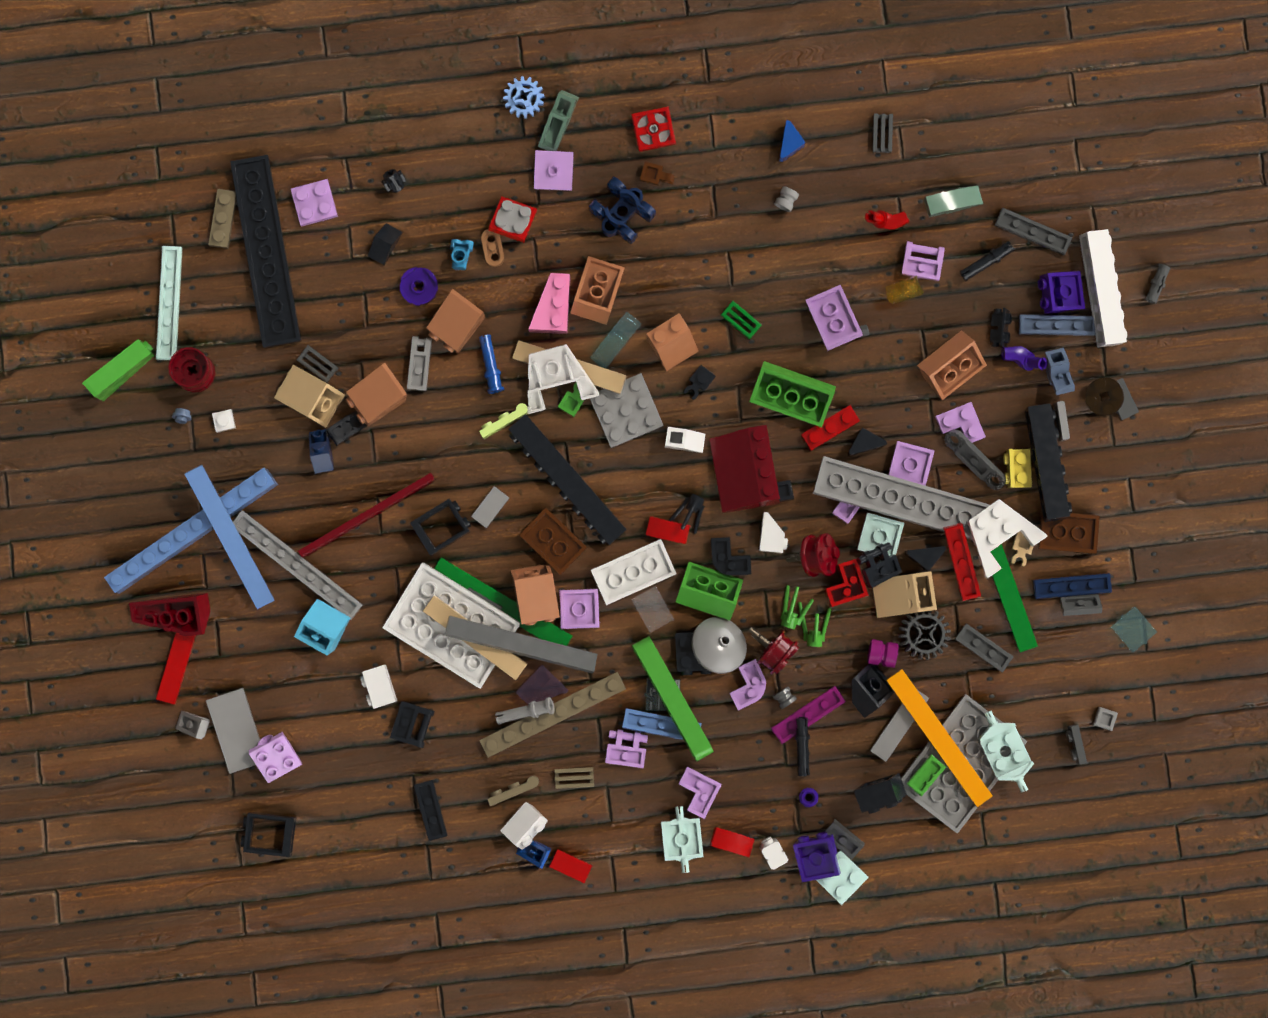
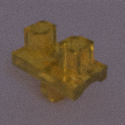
(903, 290)

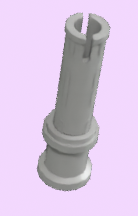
(534, 709)

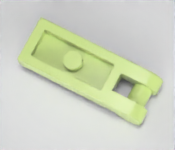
(504, 420)

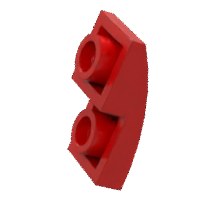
(667, 530)
(732, 842)

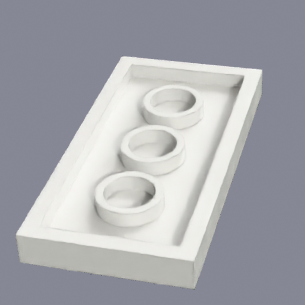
(633, 572)

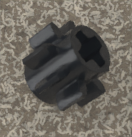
(393, 180)

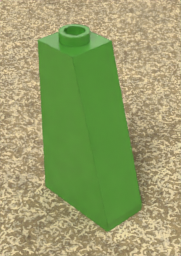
(119, 370)

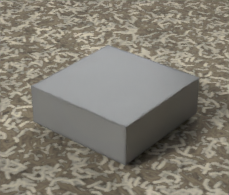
(1105, 718)

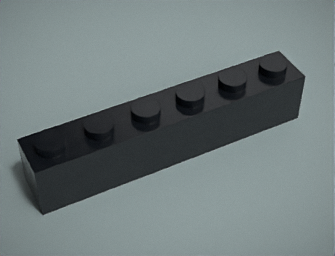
(1047, 462)

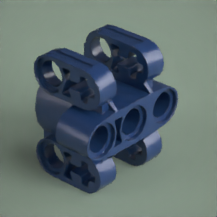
(638, 206)

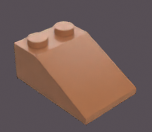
(597, 290)

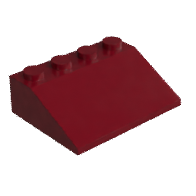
(744, 469)

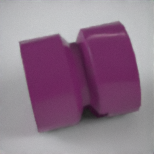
(882, 653)

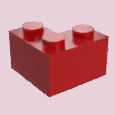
(852, 584)

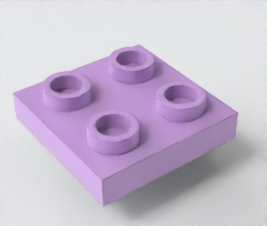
(274, 756)

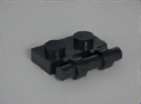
(882, 570)

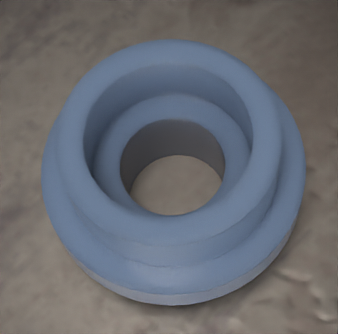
(181, 415)

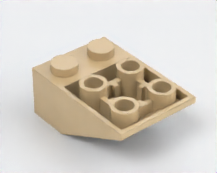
(905, 595)

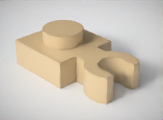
(1022, 547)

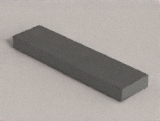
(1033, 231)

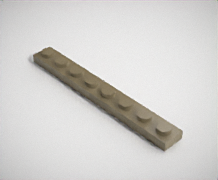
(562, 710)

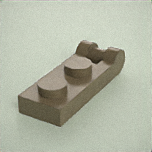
(514, 789)

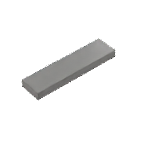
(894, 732)

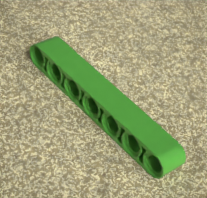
(672, 698)

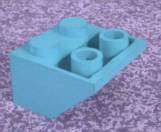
(322, 627)

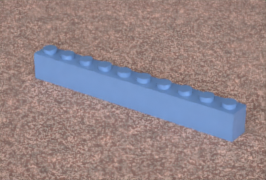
(188, 533)

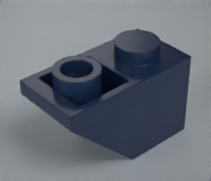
(321, 451)

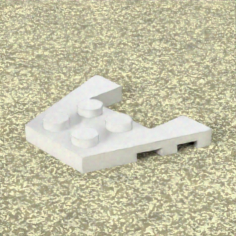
(555, 368)
(996, 526)

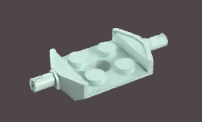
(1017, 762)

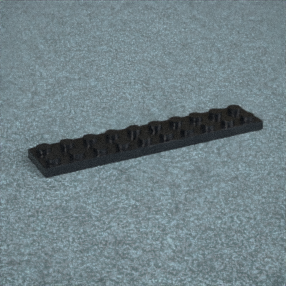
(265, 251)

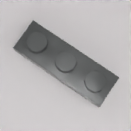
(983, 647)

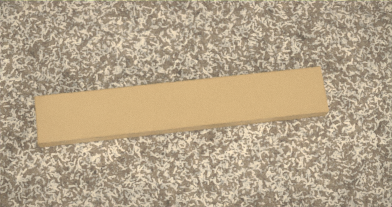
(599, 376)
(504, 660)

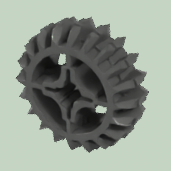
(935, 646)

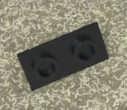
(1002, 320)

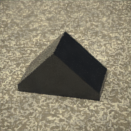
(384, 243)
(865, 442)
(925, 557)

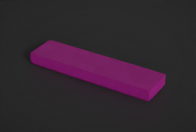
(813, 710)

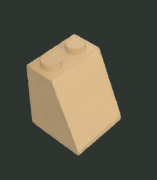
(309, 396)

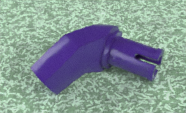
(1023, 358)

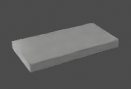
(234, 728)

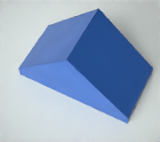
(791, 142)
(535, 853)

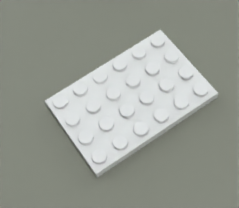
(428, 636)

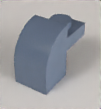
(1058, 371)

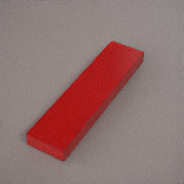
(962, 561)
(175, 668)

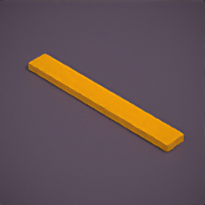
(939, 738)

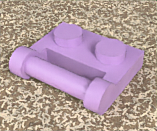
(922, 267)

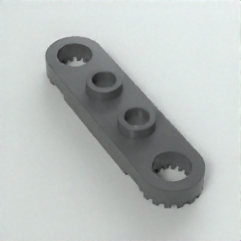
(975, 459)

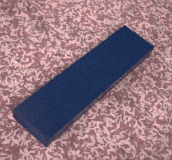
(1072, 586)

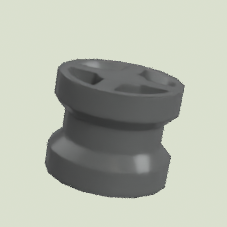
(784, 697)

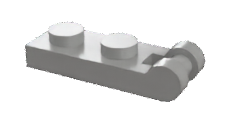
(419, 364)

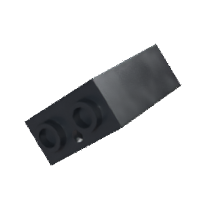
(416, 524)
(248, 823)

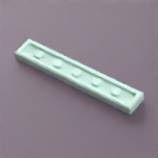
(169, 302)

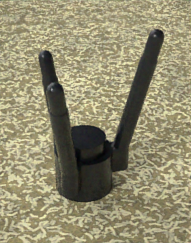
(694, 504)

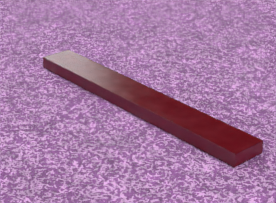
(367, 515)

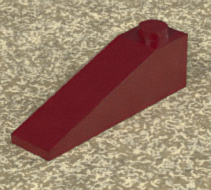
(178, 614)

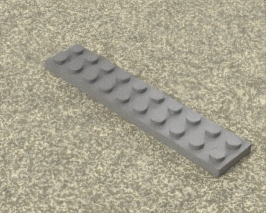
(894, 496)

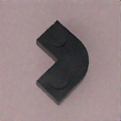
(725, 562)

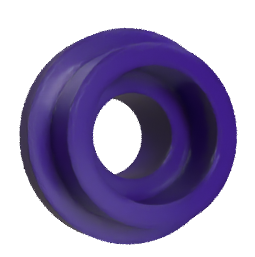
(813, 801)

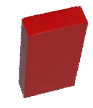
(571, 866)

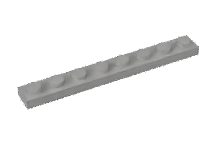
(296, 565)

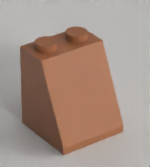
(455, 322)
(672, 342)
(376, 395)
(535, 594)

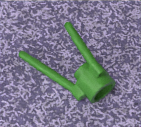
(789, 618)
(814, 637)

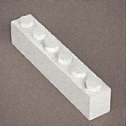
(1103, 288)

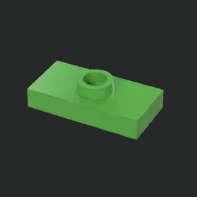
(926, 775)

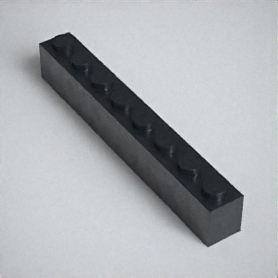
(567, 479)

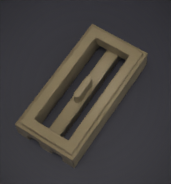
(575, 785)

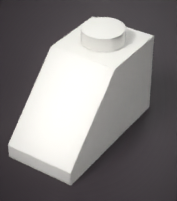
(772, 537)

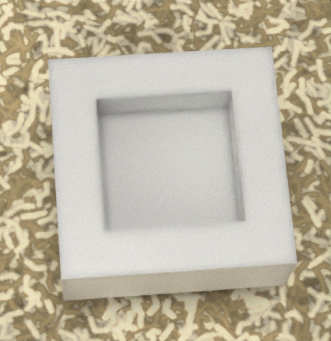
(223, 420)

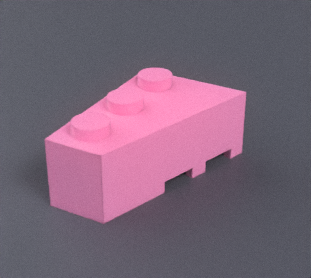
(553, 306)

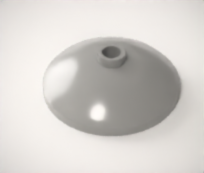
(710, 649)

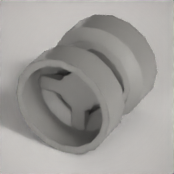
(786, 199)

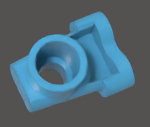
(460, 250)

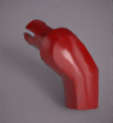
(886, 220)

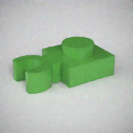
(571, 402)

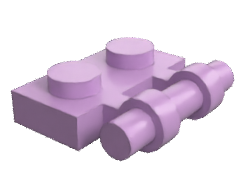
(626, 755)

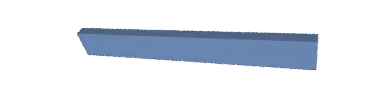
(229, 536)

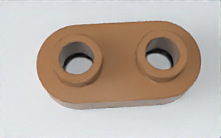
(492, 248)

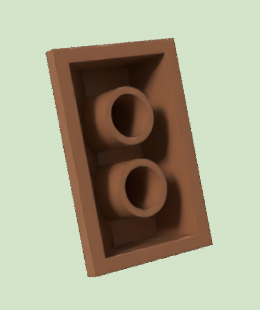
(952, 364)

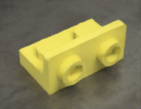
(1018, 468)

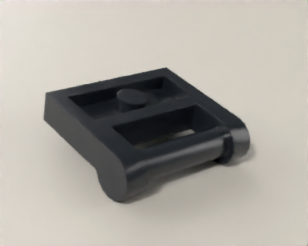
(406, 721)

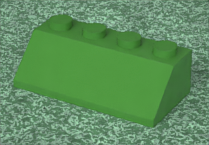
(792, 394)

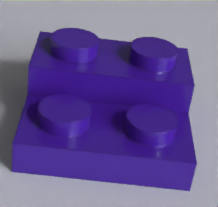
(1061, 292)
(816, 857)

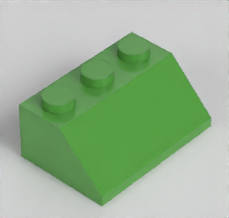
(709, 591)

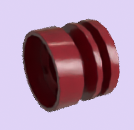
(191, 359)

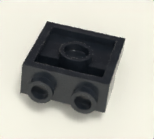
(685, 657)

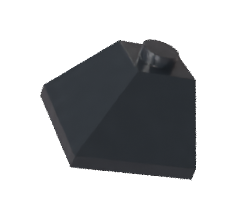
(870, 690)

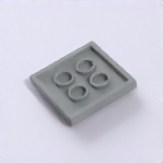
(628, 413)

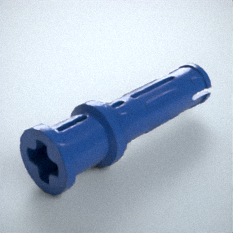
(492, 373)

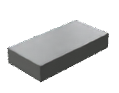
(1061, 420)
(490, 507)

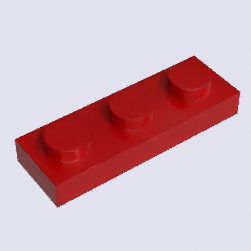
(831, 427)

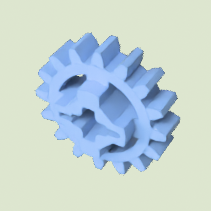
(529, 93)

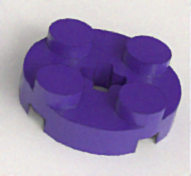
(418, 275)

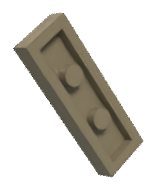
(222, 218)

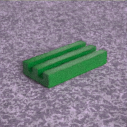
(735, 325)

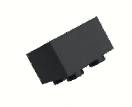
(880, 793)

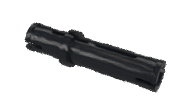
(986, 261)
(802, 738)

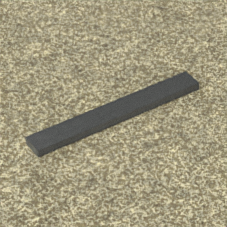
(521, 644)

